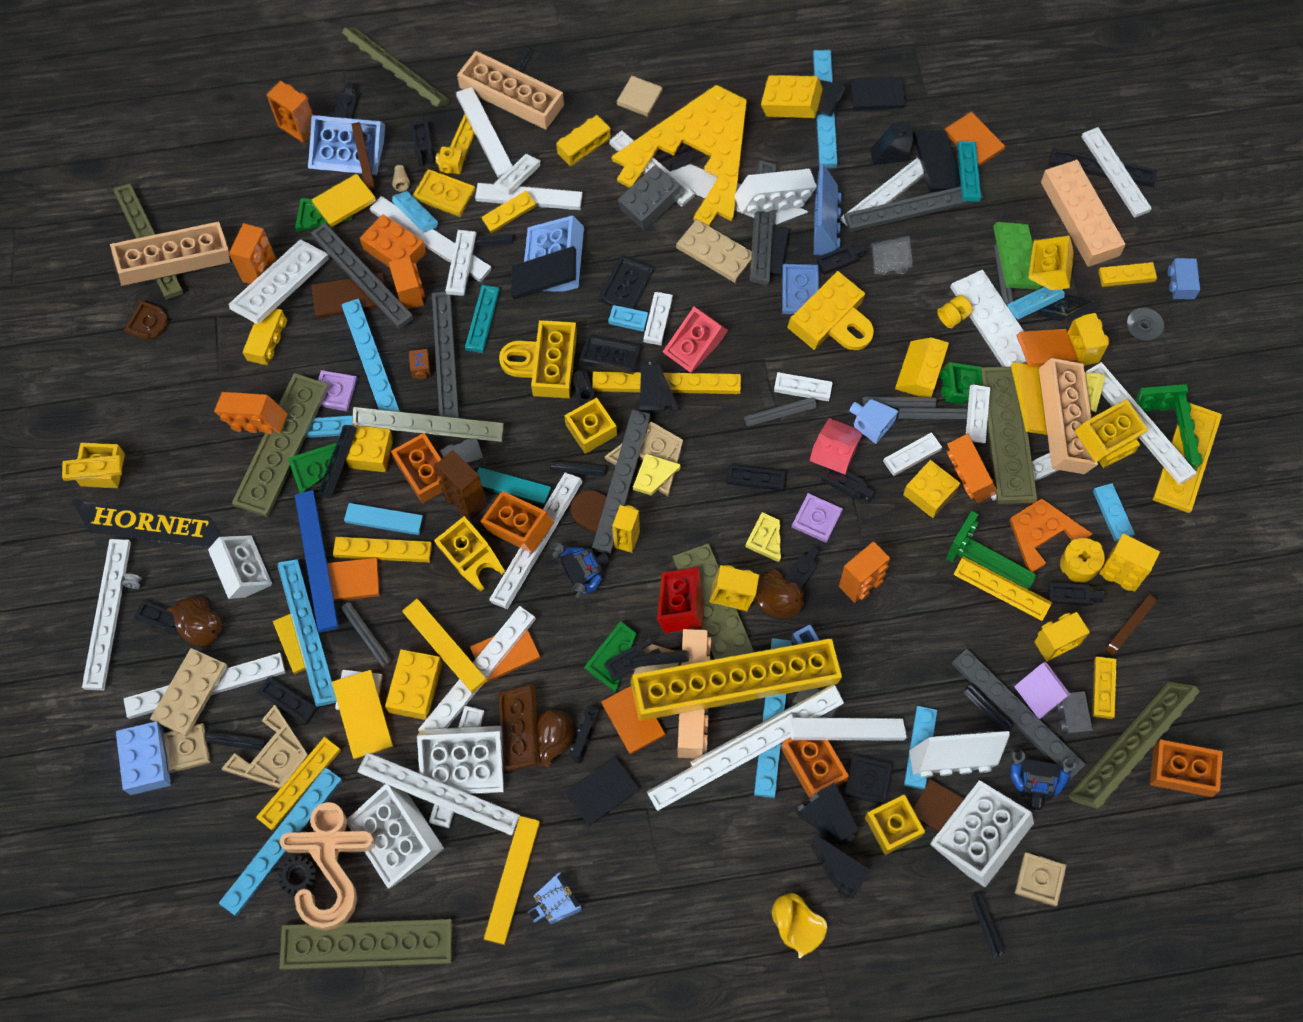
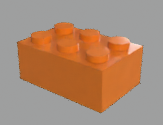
(291, 111)
(391, 242)
(251, 253)
(250, 412)
(417, 464)
(971, 469)
(517, 522)
(864, 572)
(814, 764)
(1186, 768)

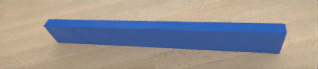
(316, 561)

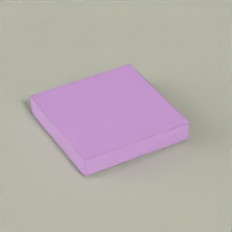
(340, 389)
(817, 518)
(1042, 690)

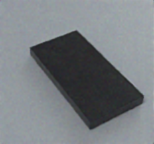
(937, 160)
(543, 272)

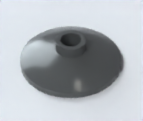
(1148, 318)

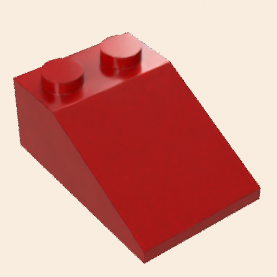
(680, 600)

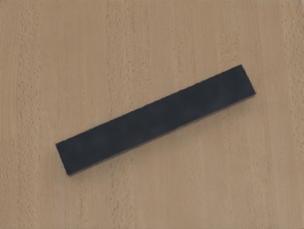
(1089, 164)

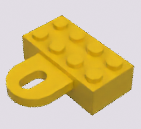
(831, 313)
(547, 361)

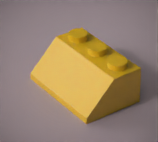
(1052, 262)
(922, 367)

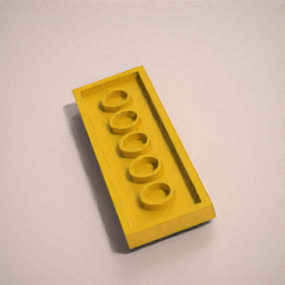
(1184, 495)

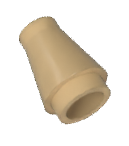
(400, 179)

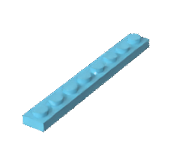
(825, 124)
(369, 356)
(307, 633)
(769, 760)
(272, 851)

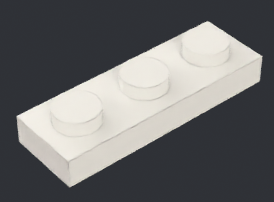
(517, 174)
(658, 318)
(803, 386)
(978, 413)
(912, 454)

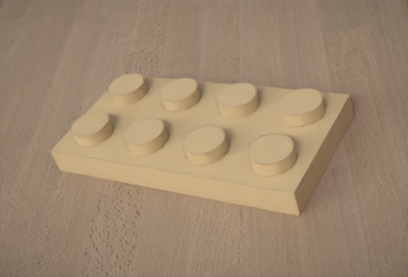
(715, 250)
(188, 692)

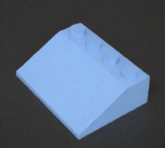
(335, 147)
(555, 236)

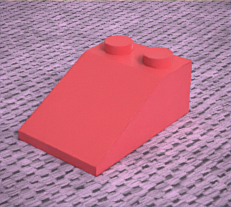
(695, 339)
(836, 446)

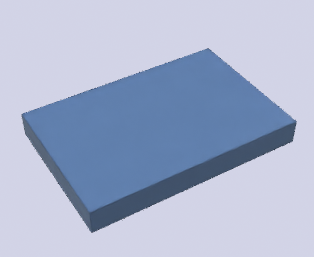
(798, 286)

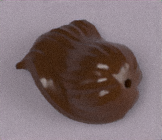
(778, 596)
(196, 621)
(554, 735)

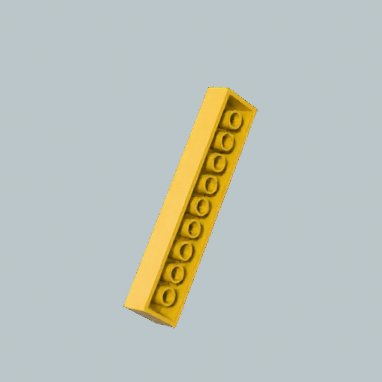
(735, 679)

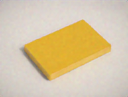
(444, 192)
(343, 200)

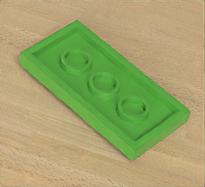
(1015, 254)

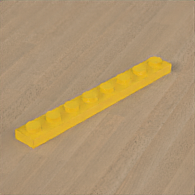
(677, 382)

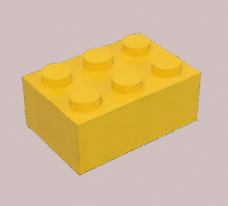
(792, 96)
(1111, 430)
(1129, 562)
(414, 684)

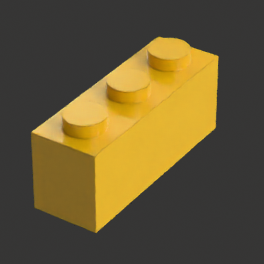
(583, 140)
(264, 338)
(626, 528)

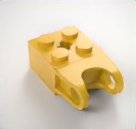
(471, 558)

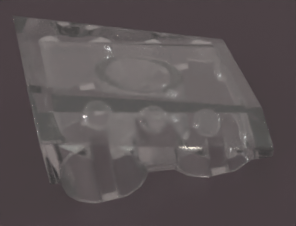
(892, 255)

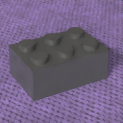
(650, 197)

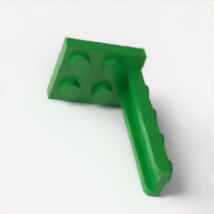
(1170, 397)
(966, 547)

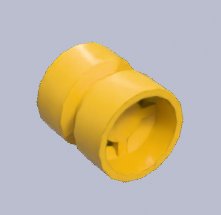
(955, 311)

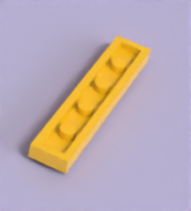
(382, 549)
(1002, 588)
(298, 784)

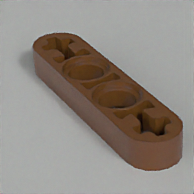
(363, 156)
(1131, 624)

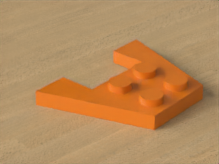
(1037, 526)

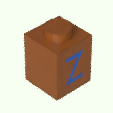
(419, 364)

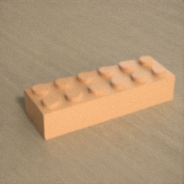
(511, 90)
(1082, 213)
(170, 253)
(1065, 410)
(694, 723)

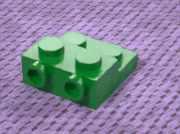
(957, 381)

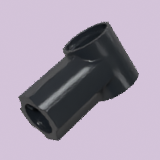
(582, 387)

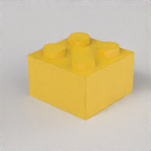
(1088, 339)
(590, 425)
(370, 449)
(93, 450)
(931, 489)
(734, 587)
(1061, 636)
(894, 824)

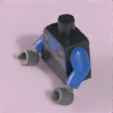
(581, 567)
(1039, 779)

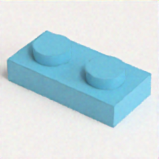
(628, 318)

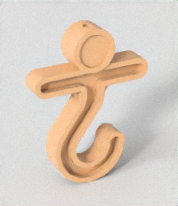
(324, 846)

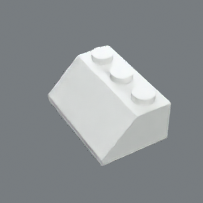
(239, 566)

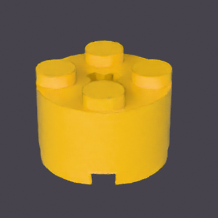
(1082, 560)

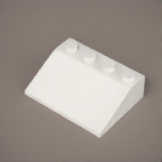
(958, 753)
(463, 758)
(399, 832)
(983, 833)

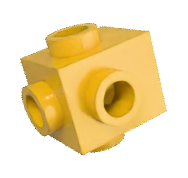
(450, 160)

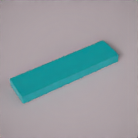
(968, 171)
(482, 319)
(515, 486)

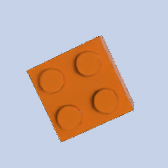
(407, 282)

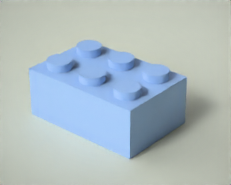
(142, 758)

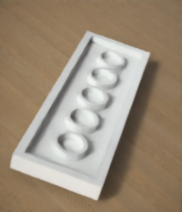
(278, 281)
(992, 317)

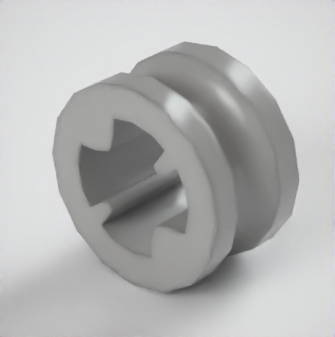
(131, 581)

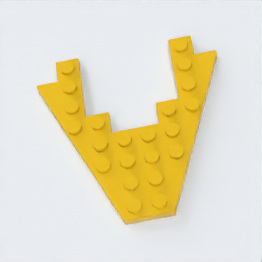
(708, 124)

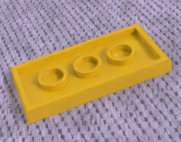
(1030, 397)
(362, 714)

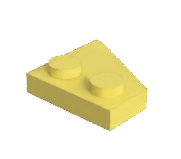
(1094, 388)
(653, 474)
(766, 537)

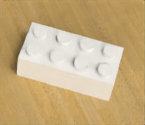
(775, 191)

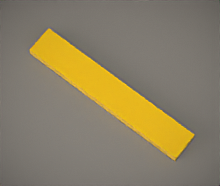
(444, 646)
(512, 880)

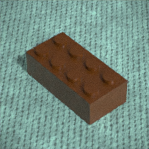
(461, 485)

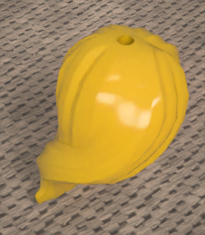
(798, 924)

